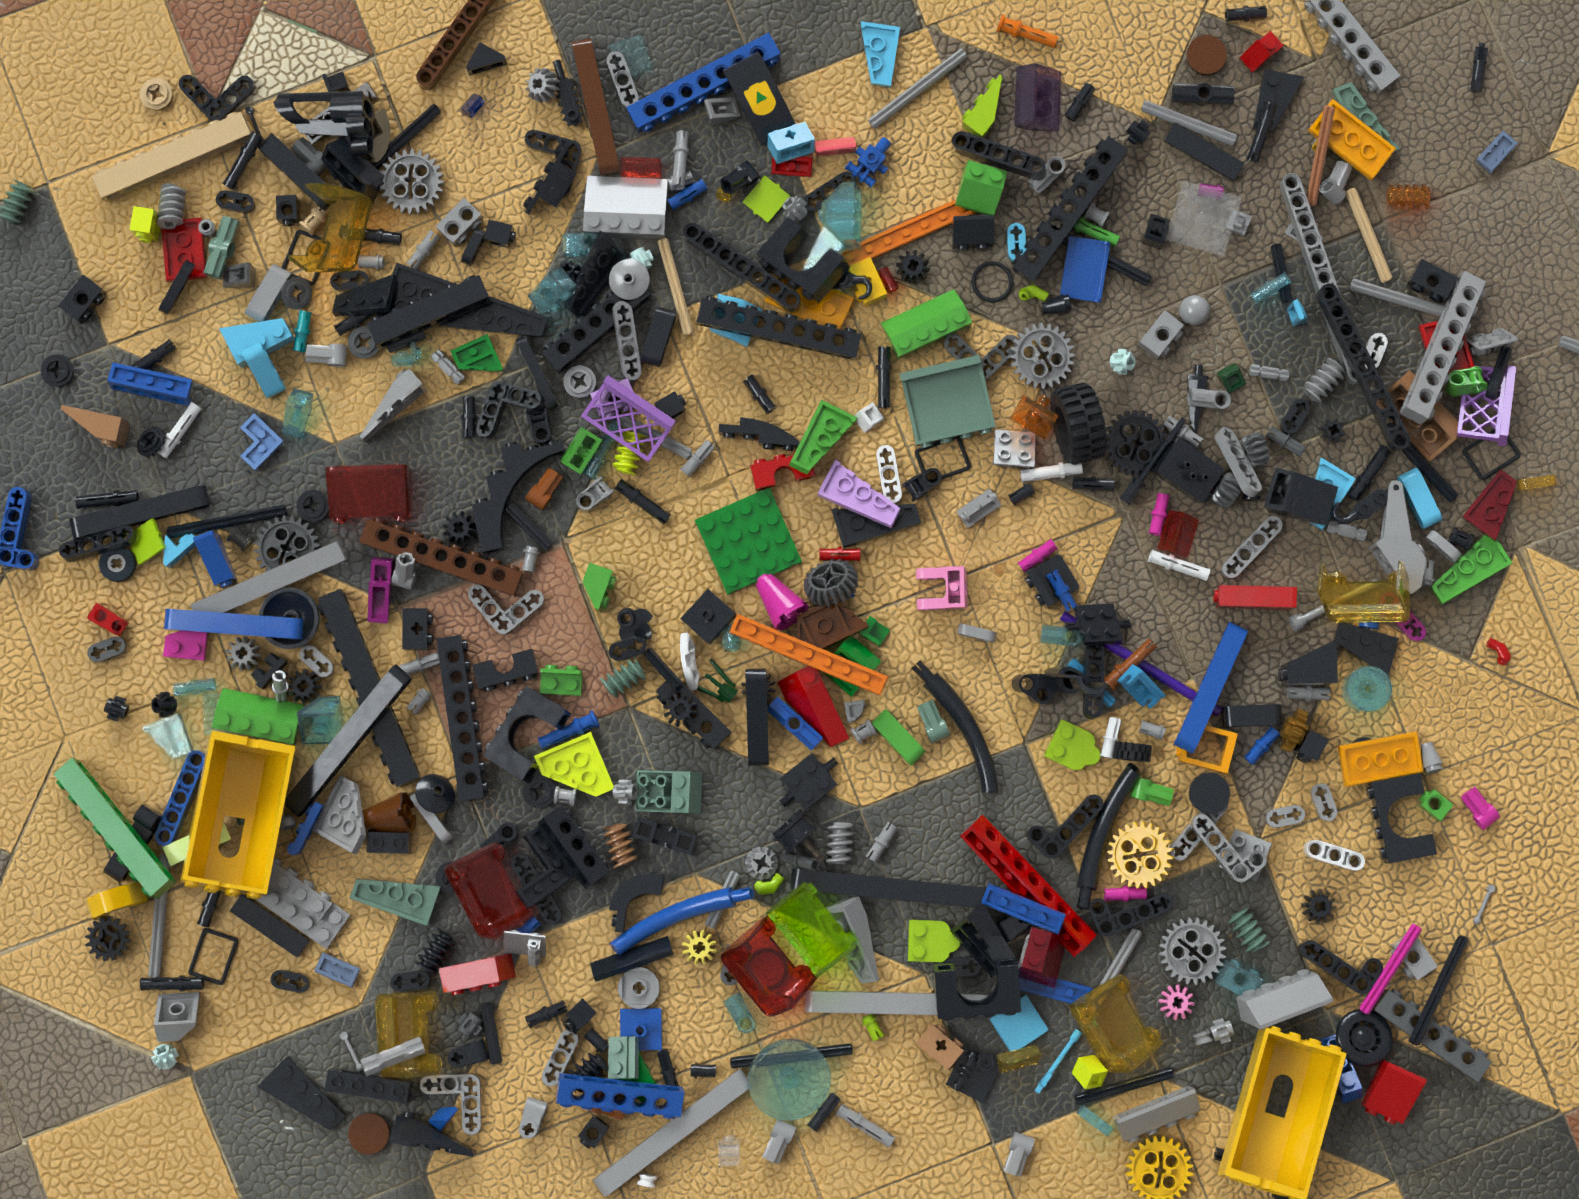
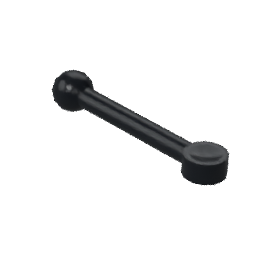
(249, 110)

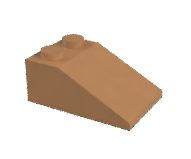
(107, 428)

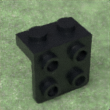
(1037, 580)

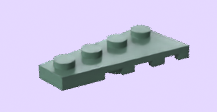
(1352, 100)
(399, 898)

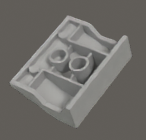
(625, 207)

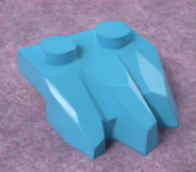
(738, 318)

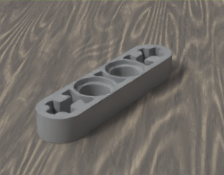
(623, 341)
(1248, 479)
(1251, 547)

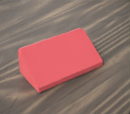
(835, 146)

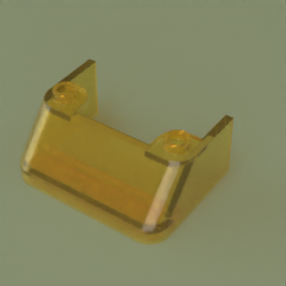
(343, 230)
(1365, 599)

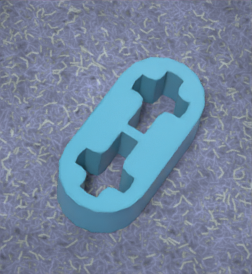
(1011, 240)

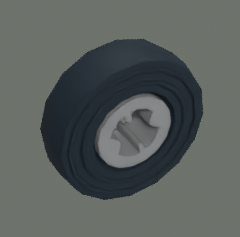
(118, 574)

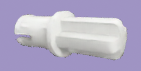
(1110, 737)

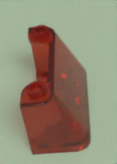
(369, 492)
(487, 891)
(765, 970)

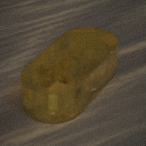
(1536, 482)

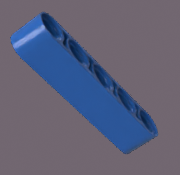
(173, 804)

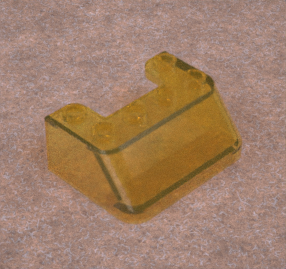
(403, 1018)

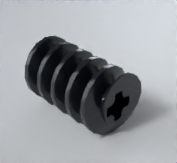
(436, 951)
(590, 1067)

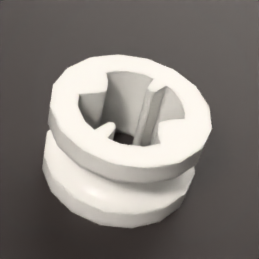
(647, 1180)

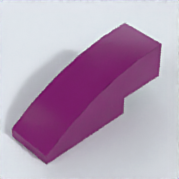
(380, 589)

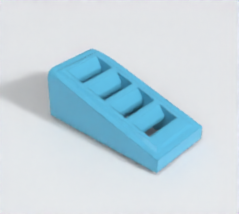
(1297, 313)

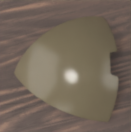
(381, 136)

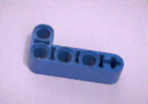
(18, 528)

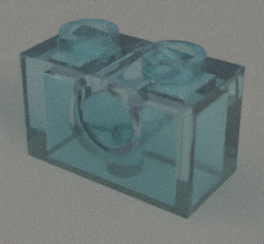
(552, 291)
(1228, 972)

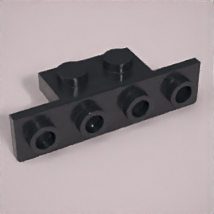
(554, 182)

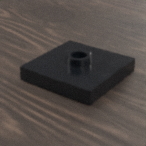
(708, 617)

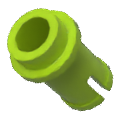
(872, 1027)

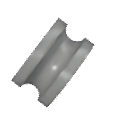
(1203, 1037)

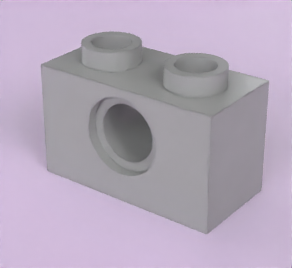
(1167, 324)
(1422, 964)

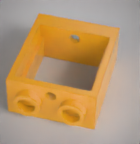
(1226, 755)

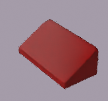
(795, 167)

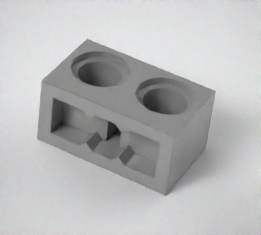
(455, 219)

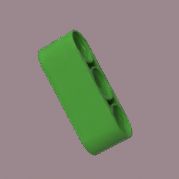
(898, 737)

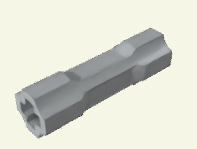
(407, 1050)

